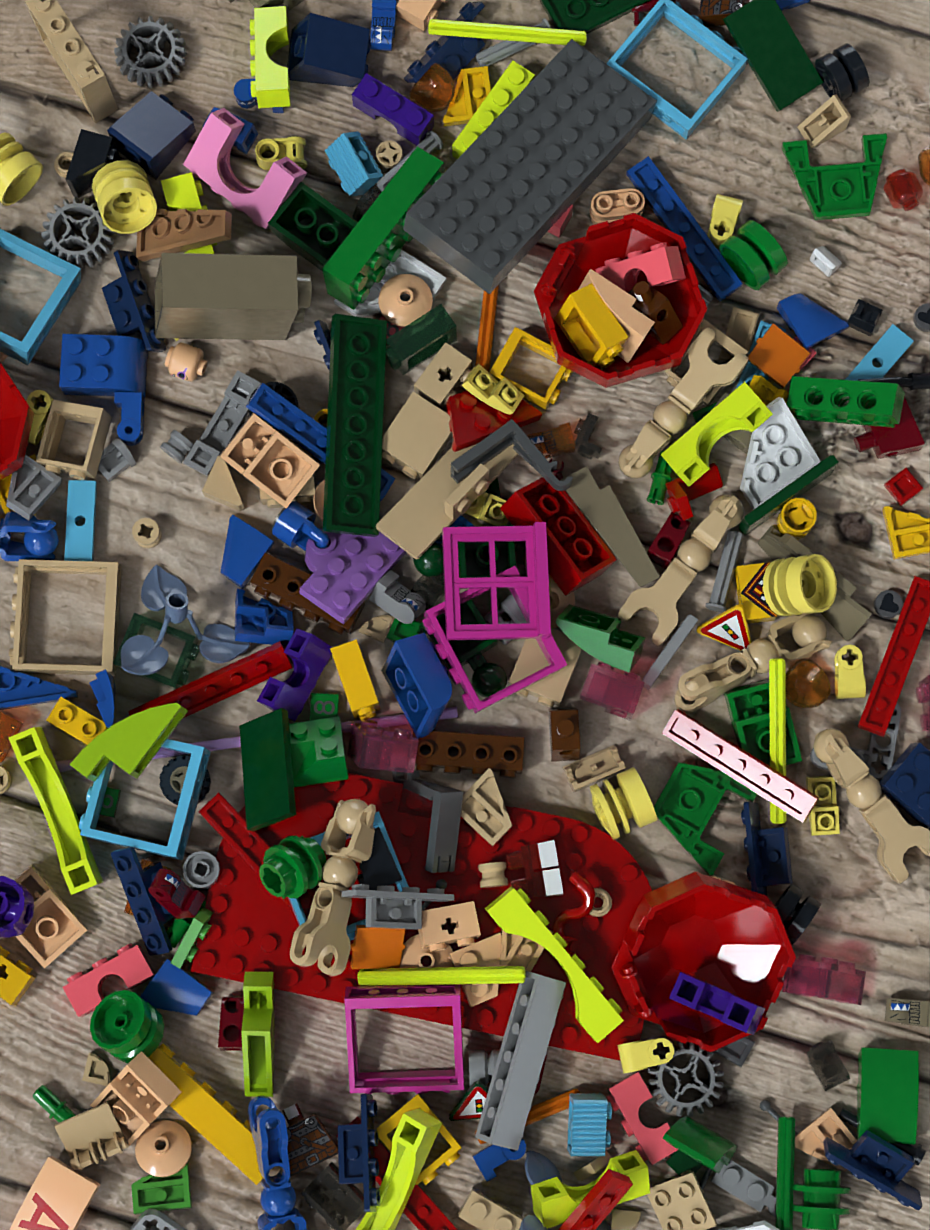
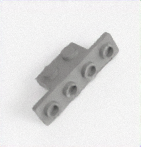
(395, 909)

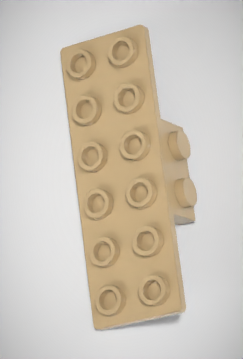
(438, 501)

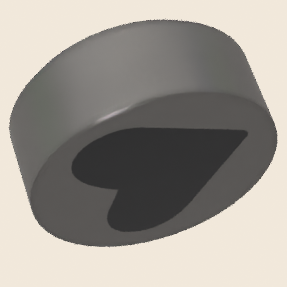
(922, 317)
(888, 604)

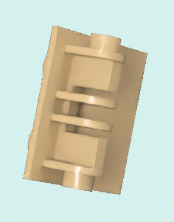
(91, 1136)
(681, 1204)

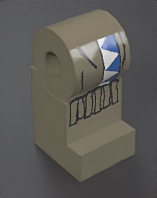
(908, 1012)

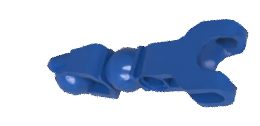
(39, 538)
(271, 1145)

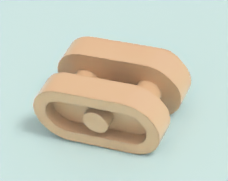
(615, 204)

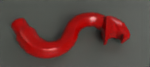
(588, 895)

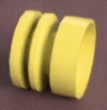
(17, 170)
(124, 197)
(800, 585)
(623, 803)

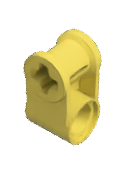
(281, 148)
(724, 218)
(40, 414)
(849, 678)
(640, 1056)

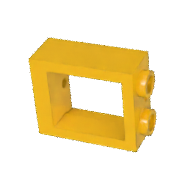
(591, 327)
(507, 354)
(355, 680)
(447, 1157)

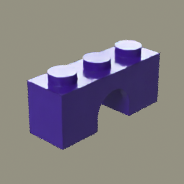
(380, 100)
(309, 659)
(717, 1003)

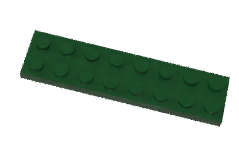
(354, 425)

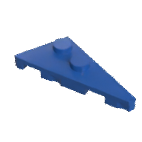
(26, 690)

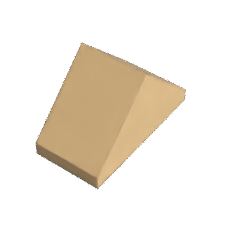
(825, 122)
(221, 486)

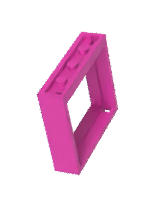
(457, 673)
(403, 997)

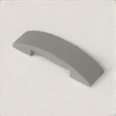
(223, 424)

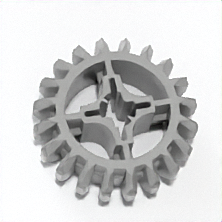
(160, 34)
(70, 240)
(707, 1090)

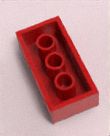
(573, 545)

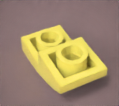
(497, 394)
(488, 509)
(825, 814)

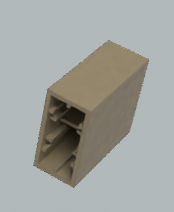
(229, 296)

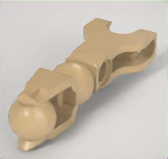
(671, 415)
(692, 557)
(715, 679)
(878, 811)
(325, 929)

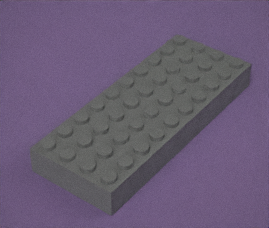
(529, 166)

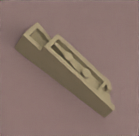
(612, 524)
(845, 613)

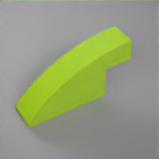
(130, 742)
(258, 1034)

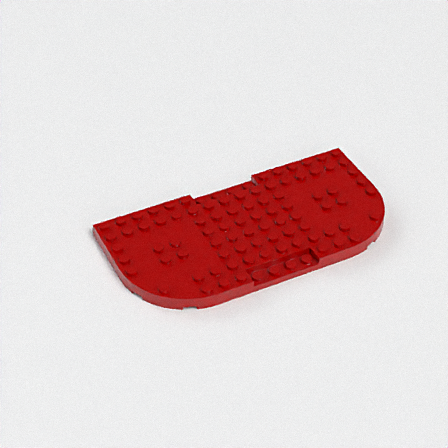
(257, 929)

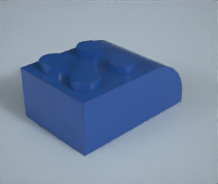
(102, 365)
(418, 682)

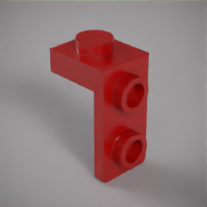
(681, 494)

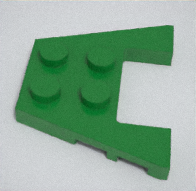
(841, 188)
(689, 804)

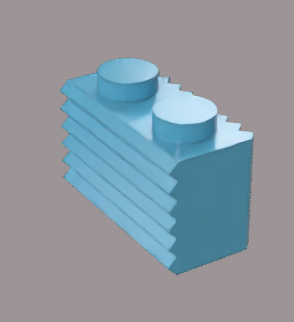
(353, 163)
(588, 1124)

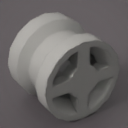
(177, 446)

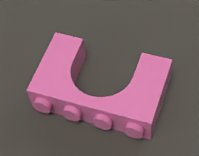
(211, 163)

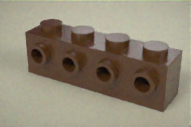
(284, 583)
(470, 752)

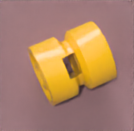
(797, 518)

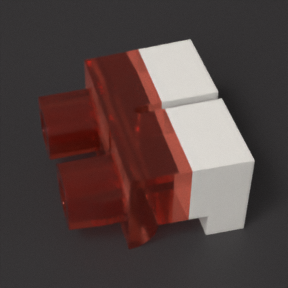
(533, 858)

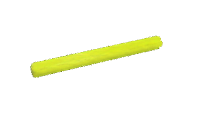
(505, 32)
(777, 709)
(442, 975)

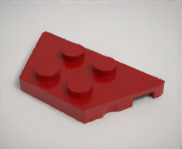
(475, 420)

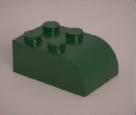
(311, 225)

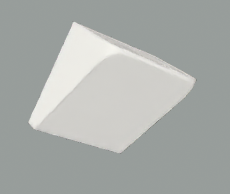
(825, 260)

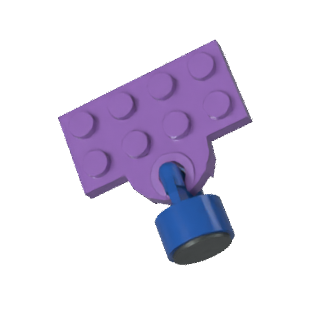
(342, 564)

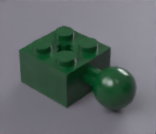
(469, 559)
(487, 677)

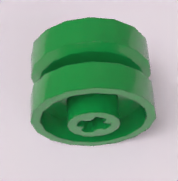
(753, 255)
(126, 1025)

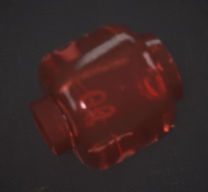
(903, 189)

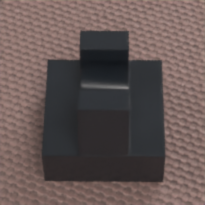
(864, 317)

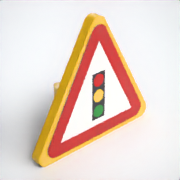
(728, 628)

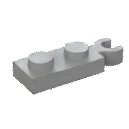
(746, 1187)

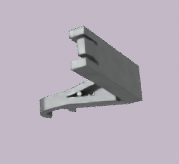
(497, 442)
(444, 820)

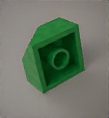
(318, 751)

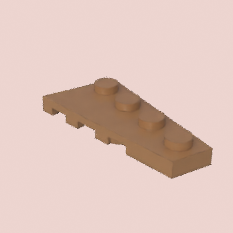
(182, 231)

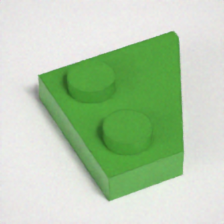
(197, 929)
(162, 1192)

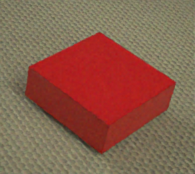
(903, 486)

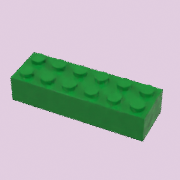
(380, 232)

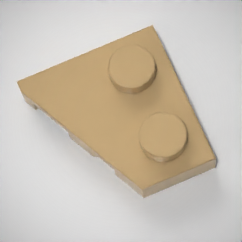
(485, 809)

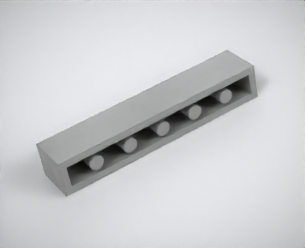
(520, 1061)

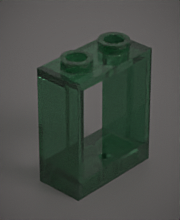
(420, 340)
(189, 651)

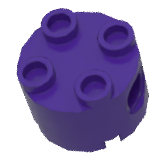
(15, 908)

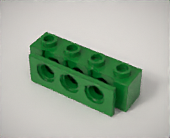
(834, 394)

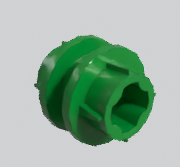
(292, 867)
(821, 1199)

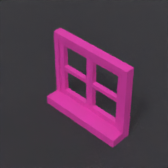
(536, 582)

